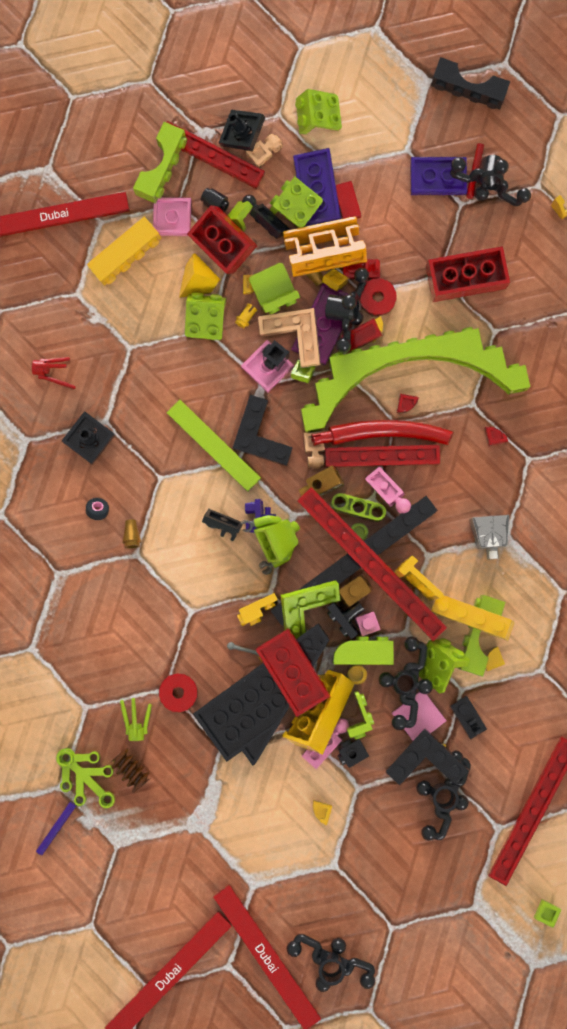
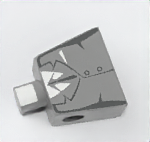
(490, 533)

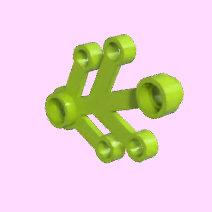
(84, 775)

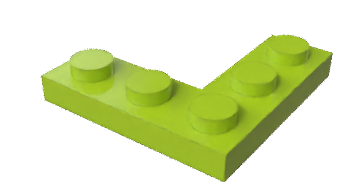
(297, 601)

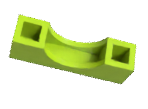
(151, 183)
(472, 650)

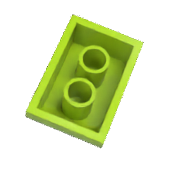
(365, 652)

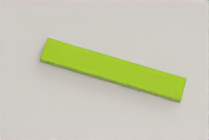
(214, 445)

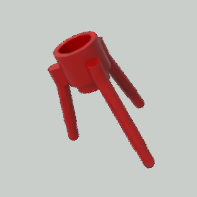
(42, 367)

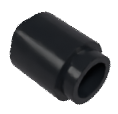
(214, 198)

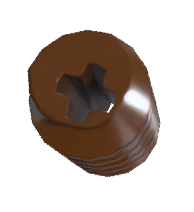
(130, 770)

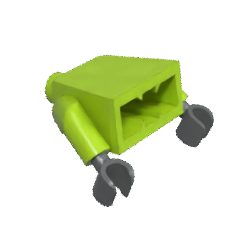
(275, 538)

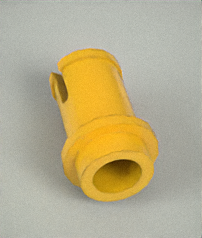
(244, 318)

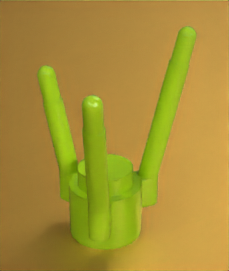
(135, 730)

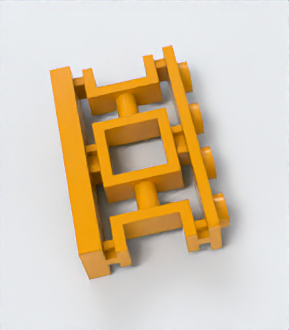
(328, 257)

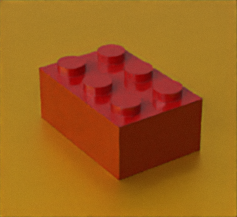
(222, 239)

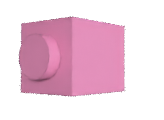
(367, 624)

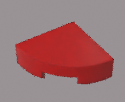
(406, 403)
(495, 436)

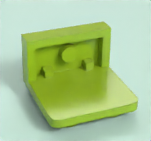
(317, 110)
(296, 202)
(273, 288)
(204, 316)
(441, 662)
(358, 730)

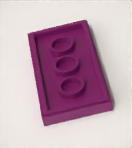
(327, 330)

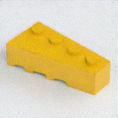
(314, 727)

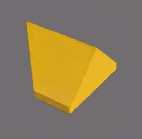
(197, 278)

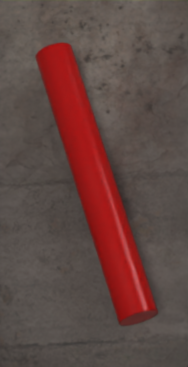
(476, 164)

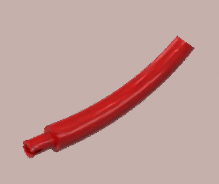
(382, 428)

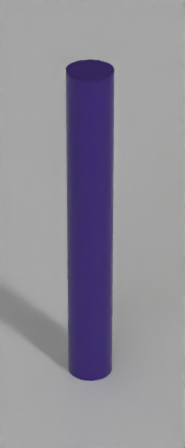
(56, 828)

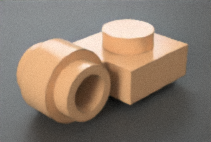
(261, 152)
(315, 460)

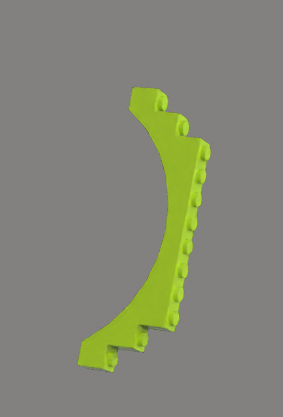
(458, 348)

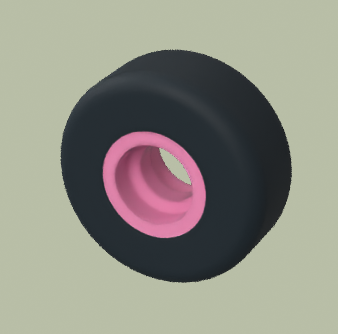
(94, 513)

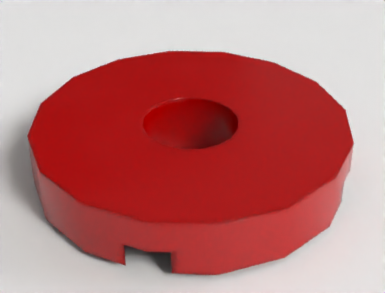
(383, 287)
(170, 701)

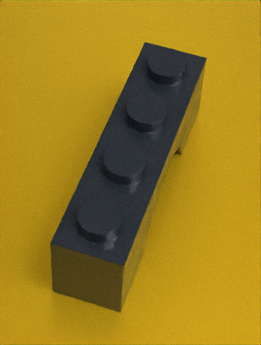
(449, 79)

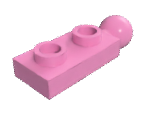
(388, 490)
(316, 759)

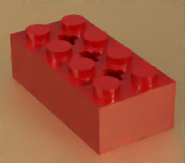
(472, 263)

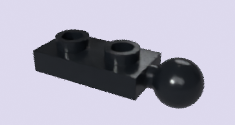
(265, 217)

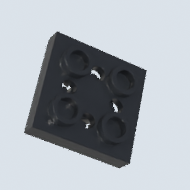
(238, 129)
(83, 433)
(345, 617)

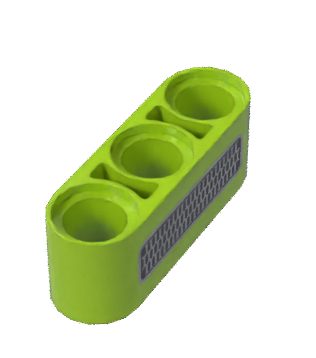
(367, 505)

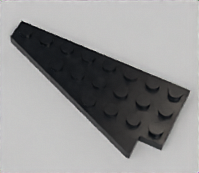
(253, 707)

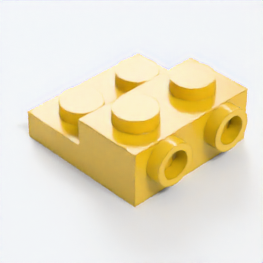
(252, 613)

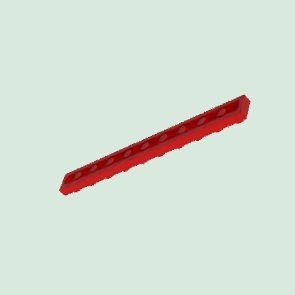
(371, 564)

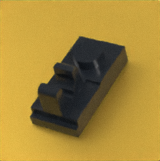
(220, 521)
(468, 717)

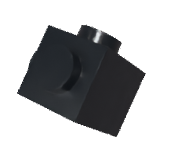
(275, 356)
(352, 752)

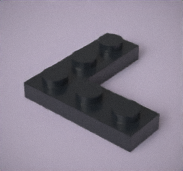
(250, 443)
(427, 746)

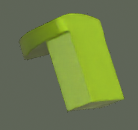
(239, 212)

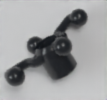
(490, 177)
(347, 309)
(408, 697)
(442, 811)
(322, 956)

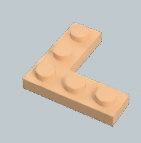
(301, 321)

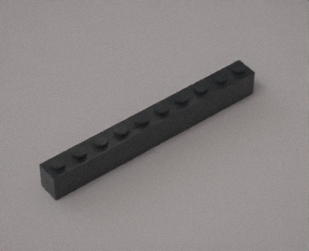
(377, 542)

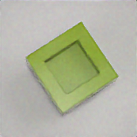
(302, 374)
(547, 913)

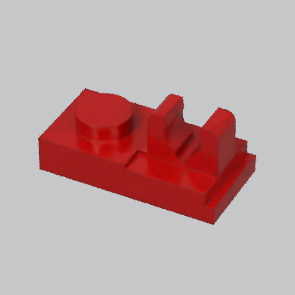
(371, 266)

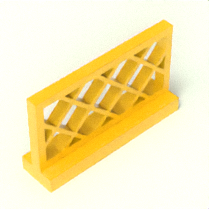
(417, 579)

